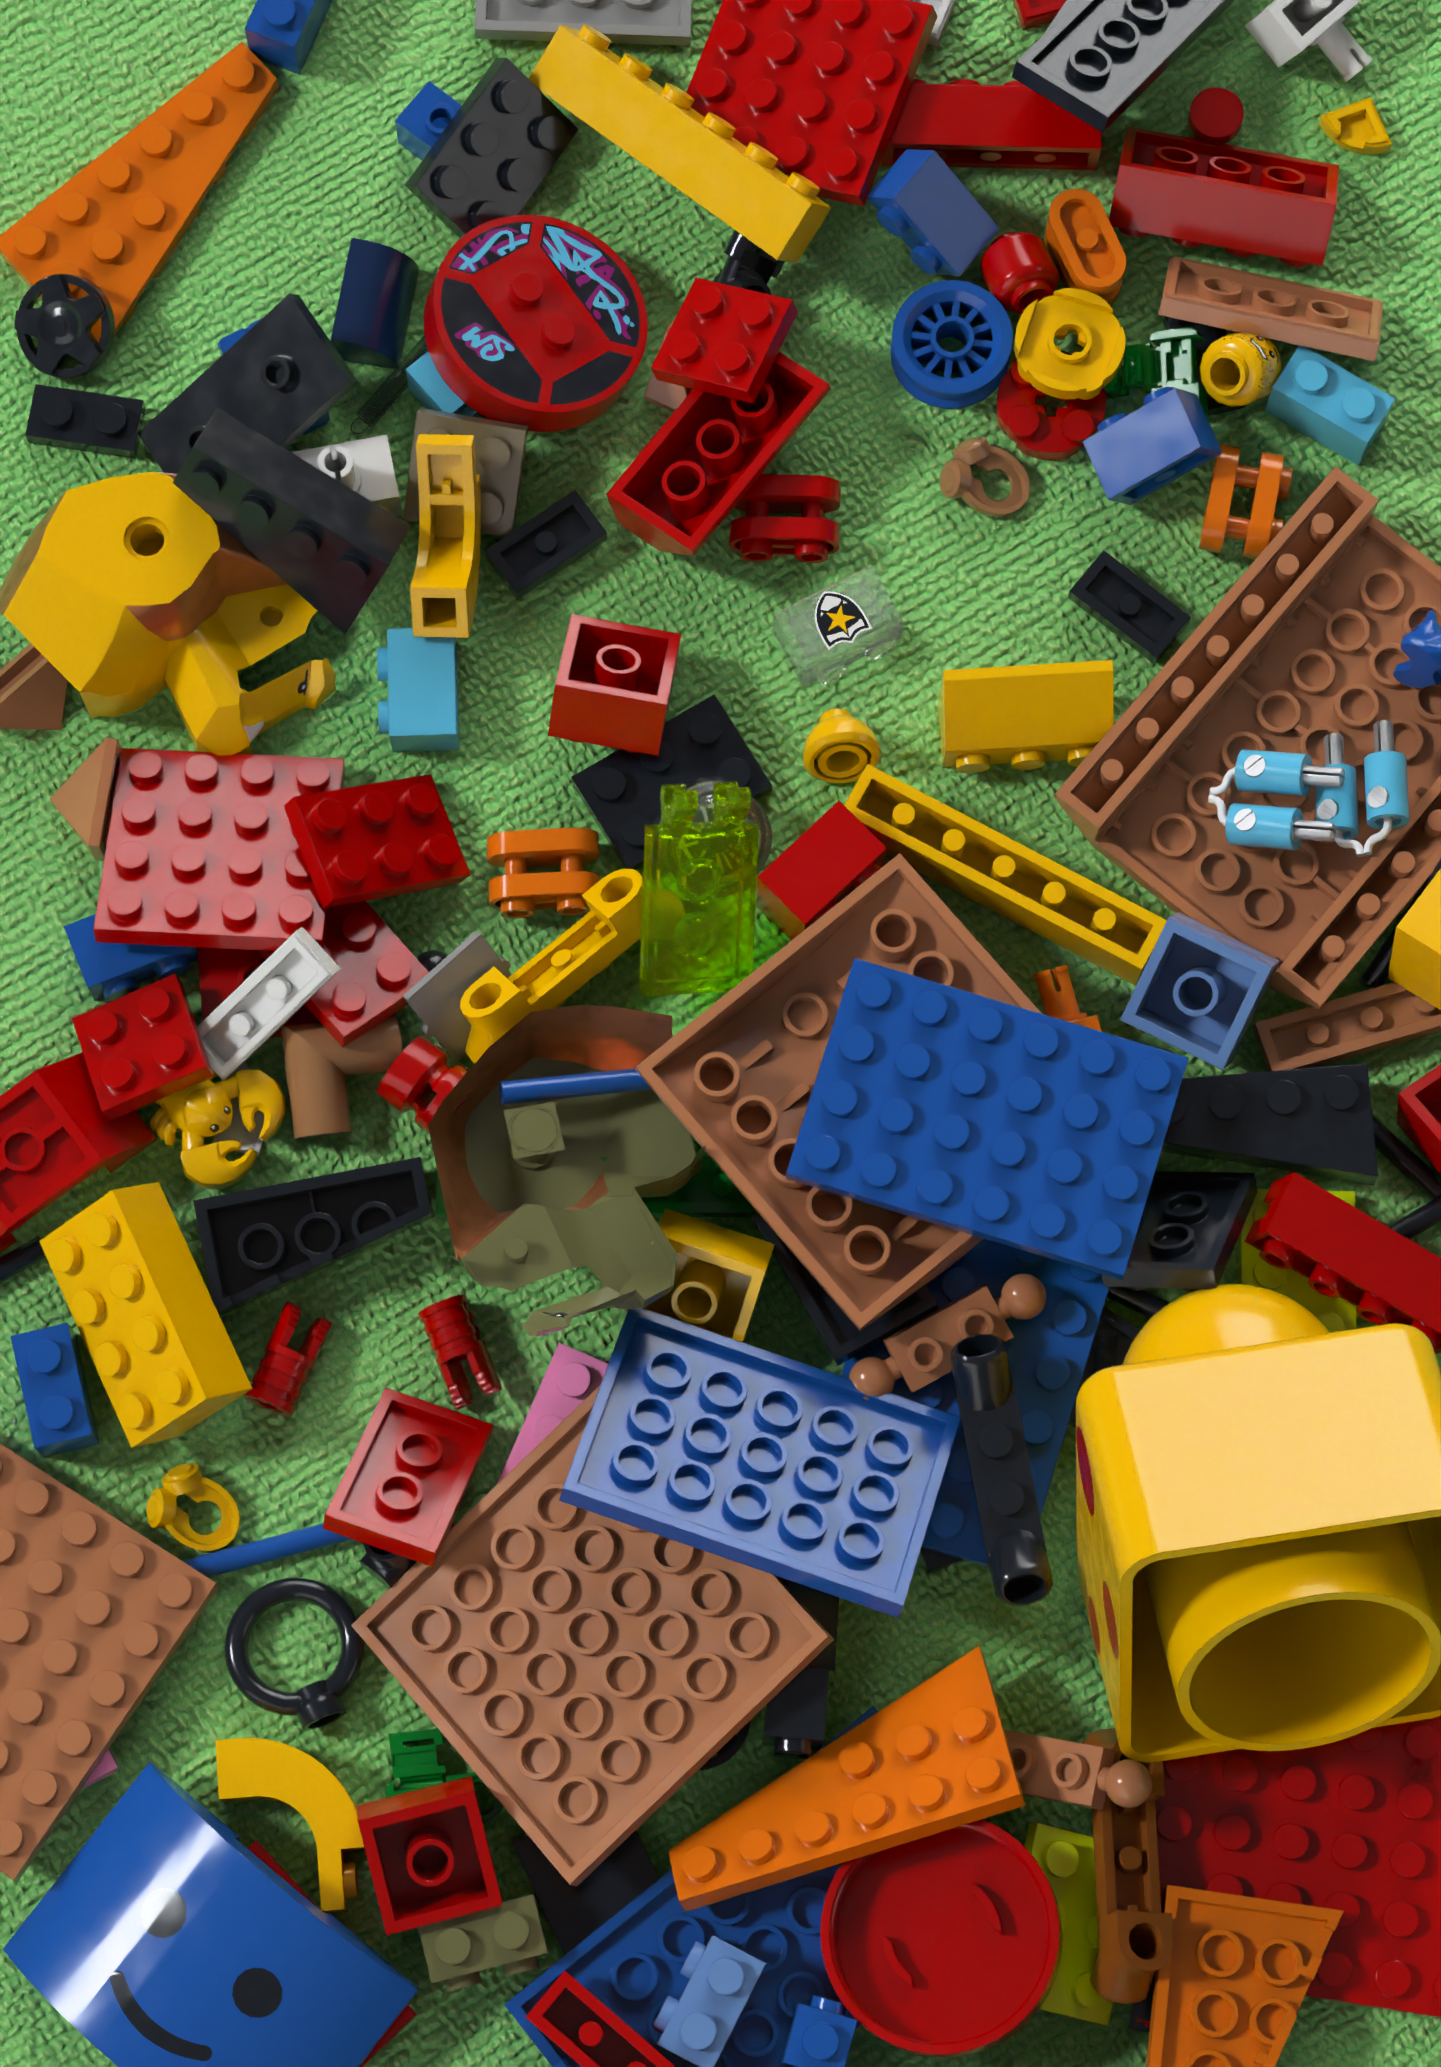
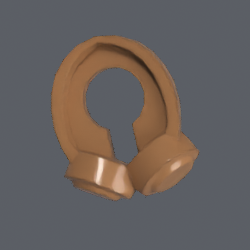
(958, 482)

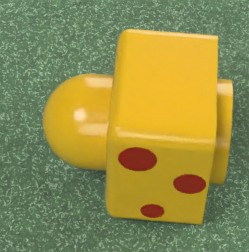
(1261, 1527)

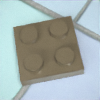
(499, 463)

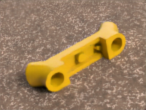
(561, 968)

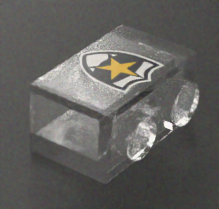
(838, 627)

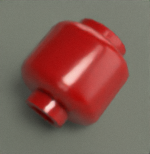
(1019, 270)

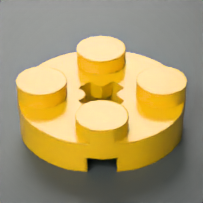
(1061, 374)

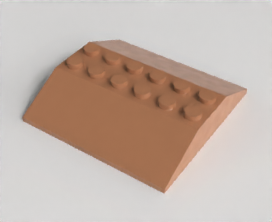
(752, 1059)

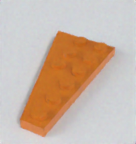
(142, 193)
(893, 1779)
(1233, 1978)

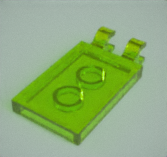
(698, 894)

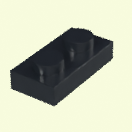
(85, 421)
(546, 544)
(1129, 607)

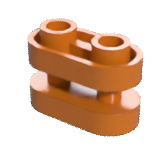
(1085, 244)
(1270, 484)
(522, 892)

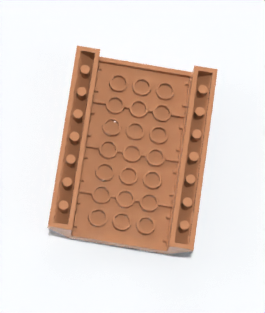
(1276, 667)

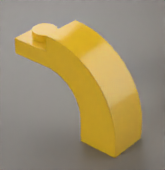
(449, 537)
(281, 1773)

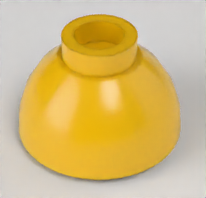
(840, 748)

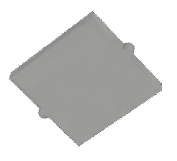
(439, 992)

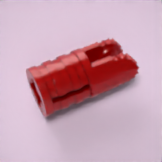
(455, 1339)
(283, 1370)

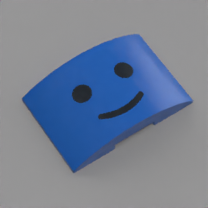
(197, 1952)

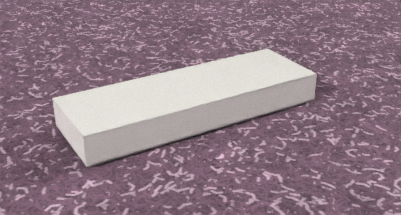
(265, 1002)

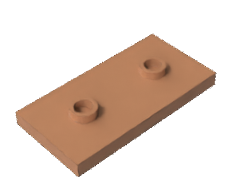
(1272, 308)

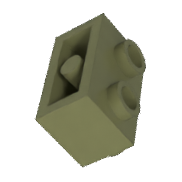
(484, 1940)

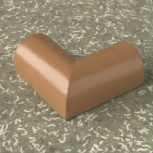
(318, 1070)

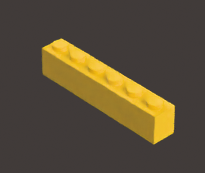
(679, 143)
(1006, 875)

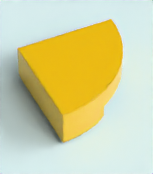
(1357, 128)

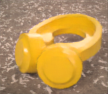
(165, 1514)

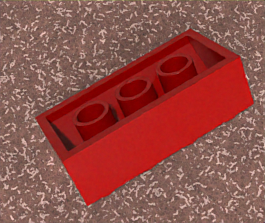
(1224, 197)
(711, 458)

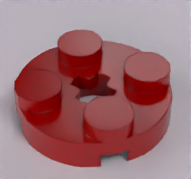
(1040, 434)

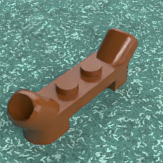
(1131, 1928)

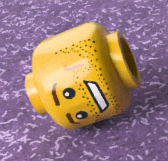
(1240, 368)

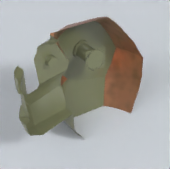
(528, 1175)

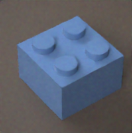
(1200, 990)

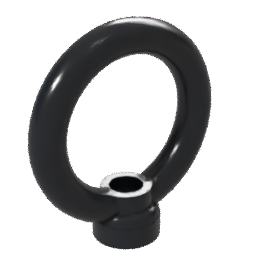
(317, 1702)

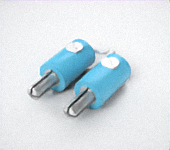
(1384, 790)
(1274, 825)

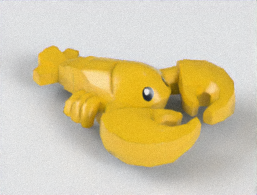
(207, 1111)

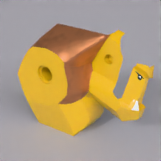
(151, 593)

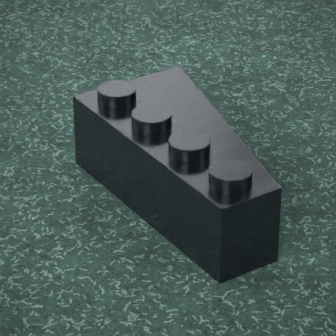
(292, 516)
(1280, 1119)
(292, 1229)

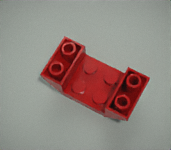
(56, 1140)

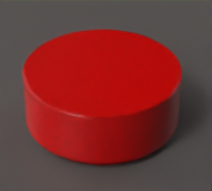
(1216, 115)

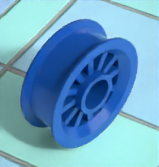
(934, 301)

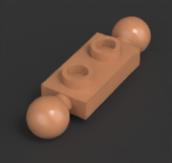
(923, 1348)
(1076, 1772)

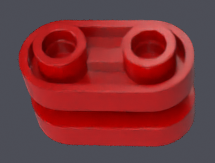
(805, 537)

